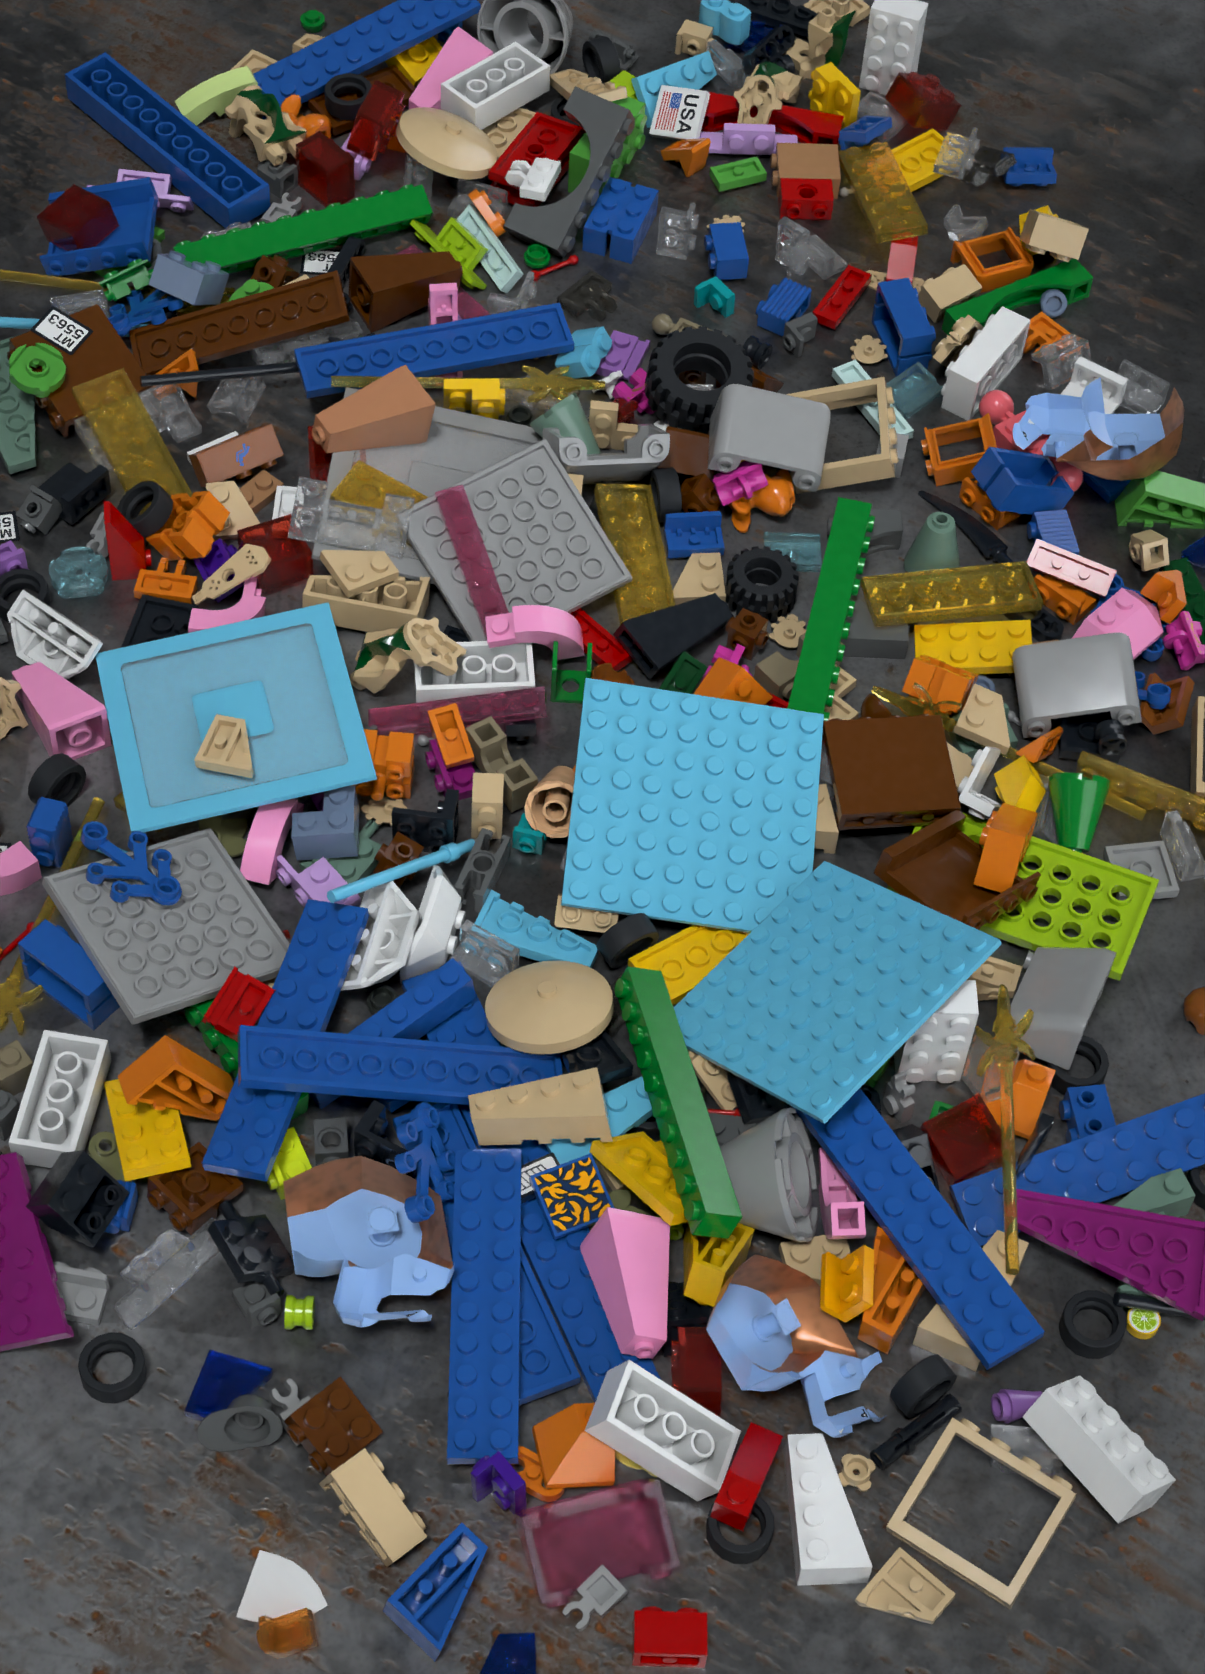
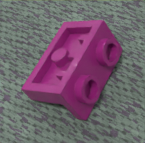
(454, 778)

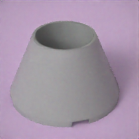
(506, 22)
(774, 1176)

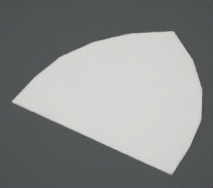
(278, 1588)

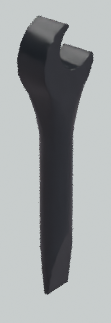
(1037, 1137)

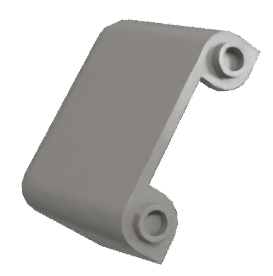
(769, 431)
(640, 456)
(1075, 680)
(1062, 992)

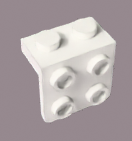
(1112, 383)
(971, 786)

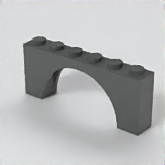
(559, 222)
(863, 637)

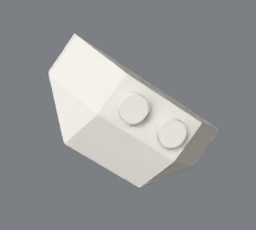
(50, 637)
(436, 927)
(385, 938)

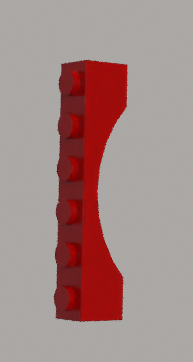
(808, 125)

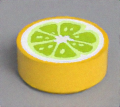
(1142, 1323)

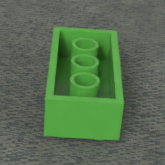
(580, 154)

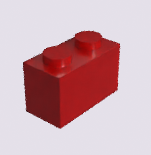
(669, 1638)

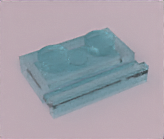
(914, 389)
(800, 547)

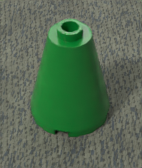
(1077, 808)

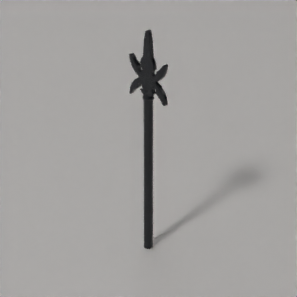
(225, 373)

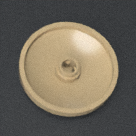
(446, 143)
(549, 1007)

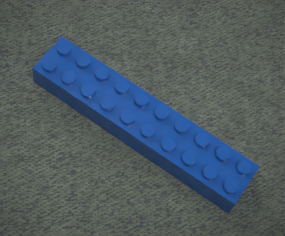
(167, 141)

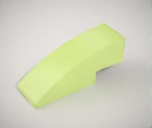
(214, 94)

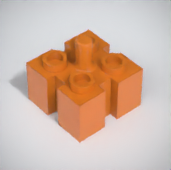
(190, 526)
(940, 681)
(392, 763)

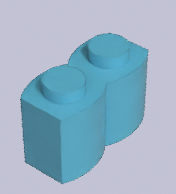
(728, 19)
(589, 348)

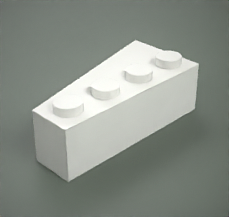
(821, 1520)

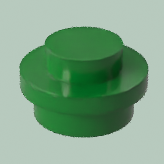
(312, 21)
(537, 256)

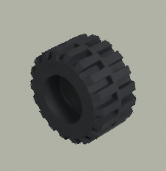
(766, 568)

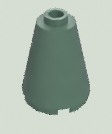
(570, 420)
(934, 545)

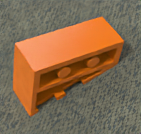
(732, 682)
(1005, 846)
(178, 1080)
(894, 1295)

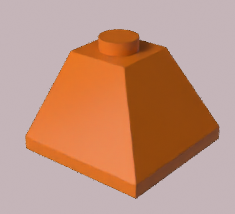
(1030, 1091)
(571, 1454)

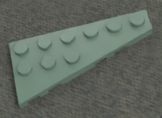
(16, 420)

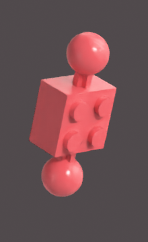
(1001, 410)

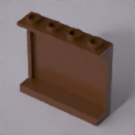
(97, 356)
(890, 771)
(940, 870)

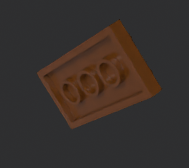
(390, 76)

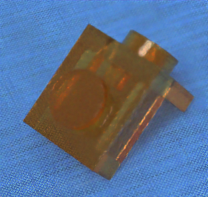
(287, 1633)

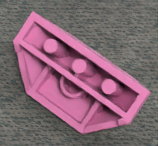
(1126, 614)

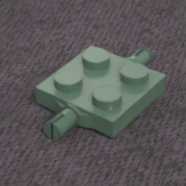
(356, 867)

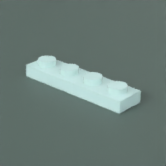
(496, 260)
(853, 372)

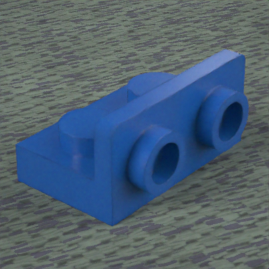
(863, 131)

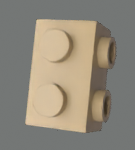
(583, 918)

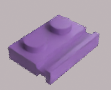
(624, 355)

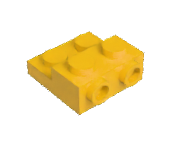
(416, 60)
(834, 93)
(479, 395)

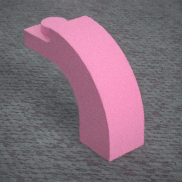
(443, 309)
(249, 607)
(537, 625)
(267, 840)
(17, 869)
(839, 1207)

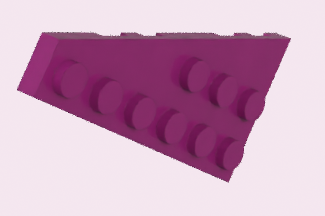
(1138, 1247)
(28, 1289)

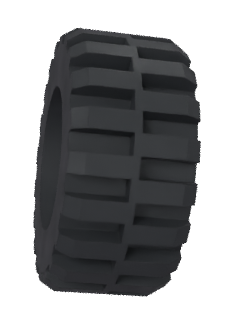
(697, 351)

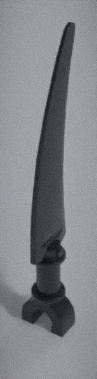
(983, 537)

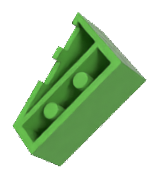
(1162, 500)

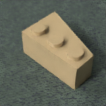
(376, 1506)

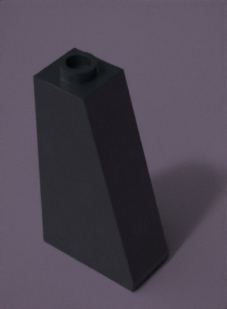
(662, 635)

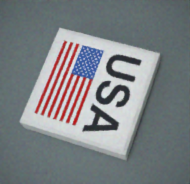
(679, 113)

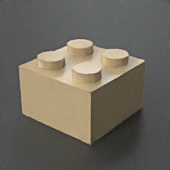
(1053, 234)

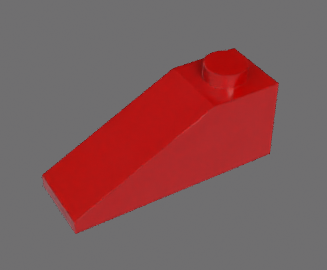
(124, 545)
(746, 1476)

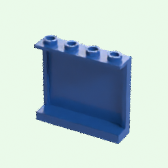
(135, 210)

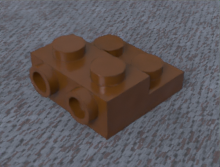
(192, 1193)
(332, 1427)

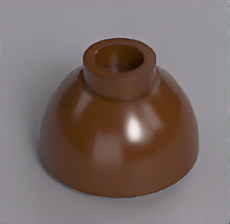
(874, 708)

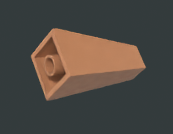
(380, 415)

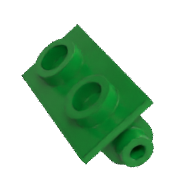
(118, 282)

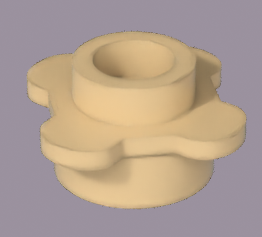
(863, 1465)

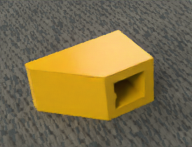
(1020, 785)

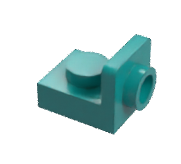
(717, 294)
(528, 839)

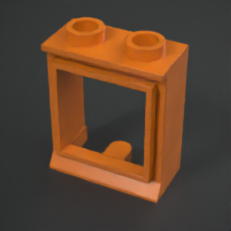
(998, 275)
(957, 468)

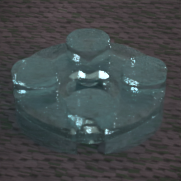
(78, 586)

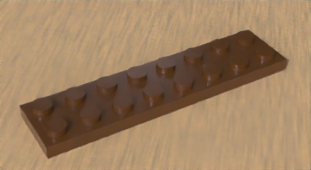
(243, 323)

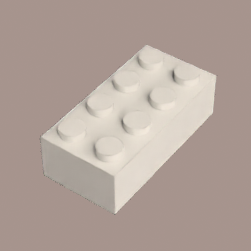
(892, 42)
(496, 86)
(984, 362)
(478, 672)
(943, 1041)
(60, 1097)
(663, 1430)
(1099, 1448)

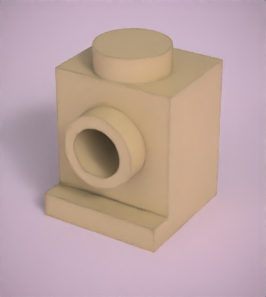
(693, 38)
(1143, 549)

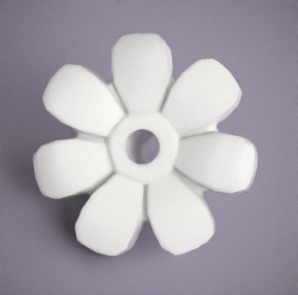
(610, 381)

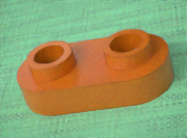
(482, 202)
(533, 1476)

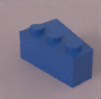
(435, 1591)

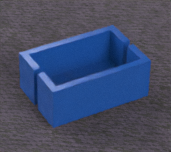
(625, 215)
(902, 325)
(1021, 481)
(66, 974)

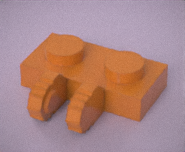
(1043, 331)
(166, 585)

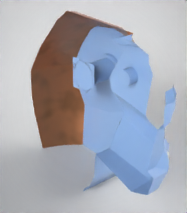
(1099, 442)
(354, 1224)
(767, 1315)

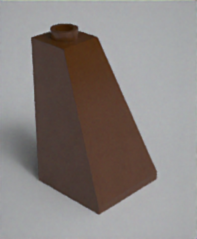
(397, 284)

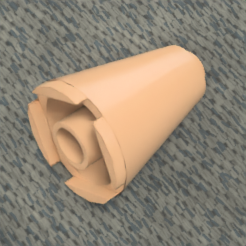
(550, 803)

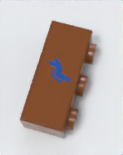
(237, 455)

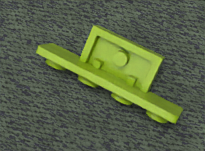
(460, 243)

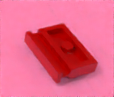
(238, 1003)

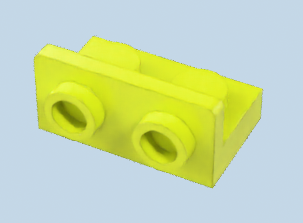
(289, 1162)

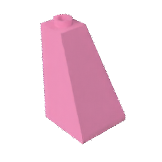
(457, 55)
(61, 712)
(631, 1274)

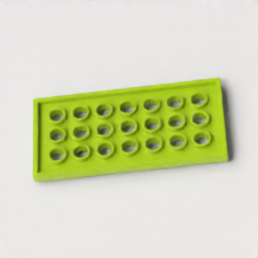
(1070, 892)

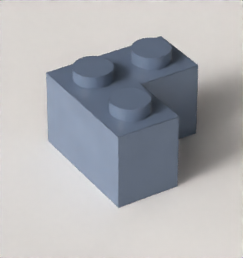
(189, 281)
(330, 831)

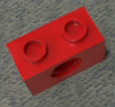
(805, 198)

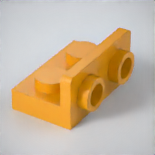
(847, 1283)

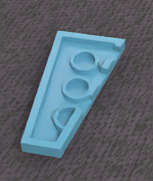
(688, 73)
(533, 935)
(626, 1108)

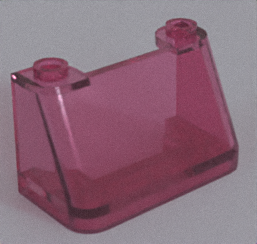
(611, 1526)

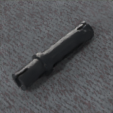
(905, 1439)

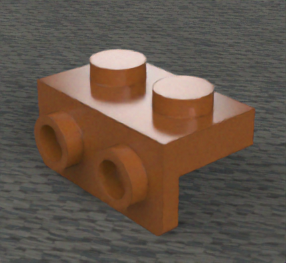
(1175, 712)

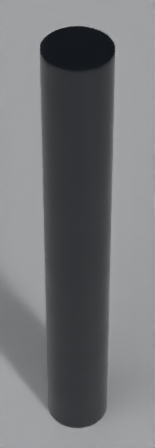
(1147, 1304)

